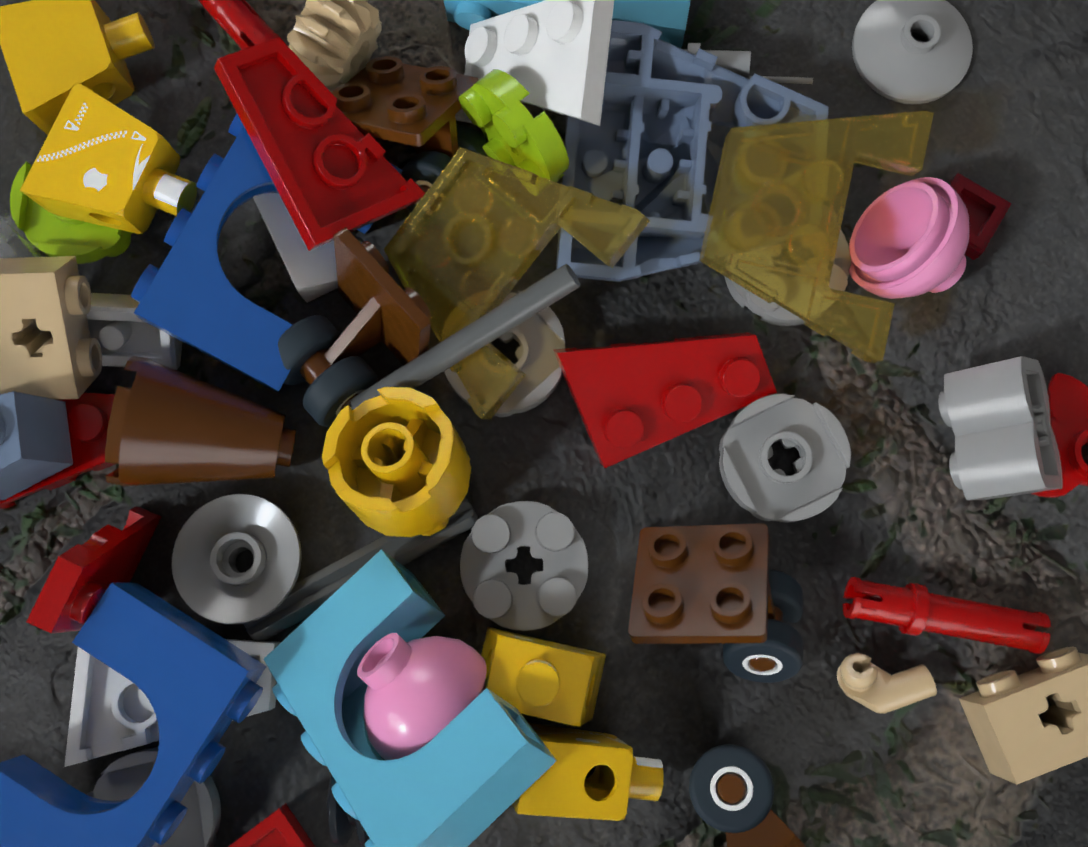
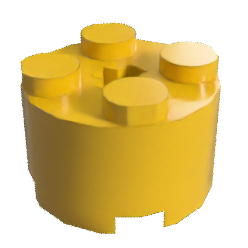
(398, 463)

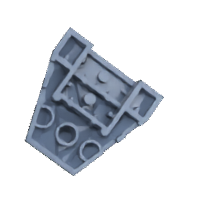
(664, 146)

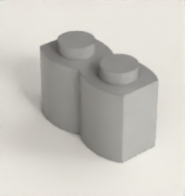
(1001, 430)

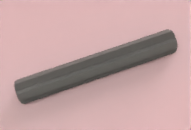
(317, 588)

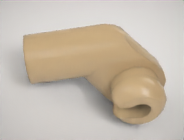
(881, 690)

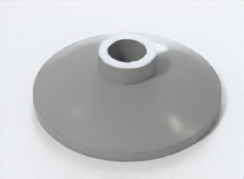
(900, 65)
(208, 552)

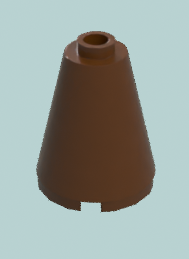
(190, 431)

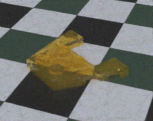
(783, 212)
(477, 240)

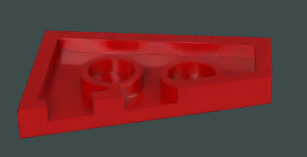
(309, 147)
(659, 390)

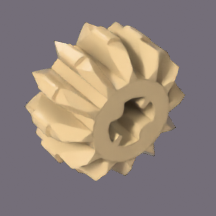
(335, 38)

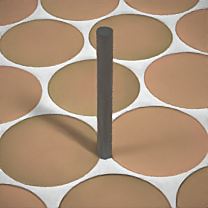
(478, 333)

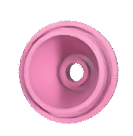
(911, 240)
(416, 690)

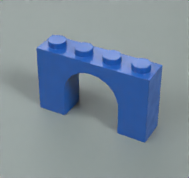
(190, 290)
(196, 692)

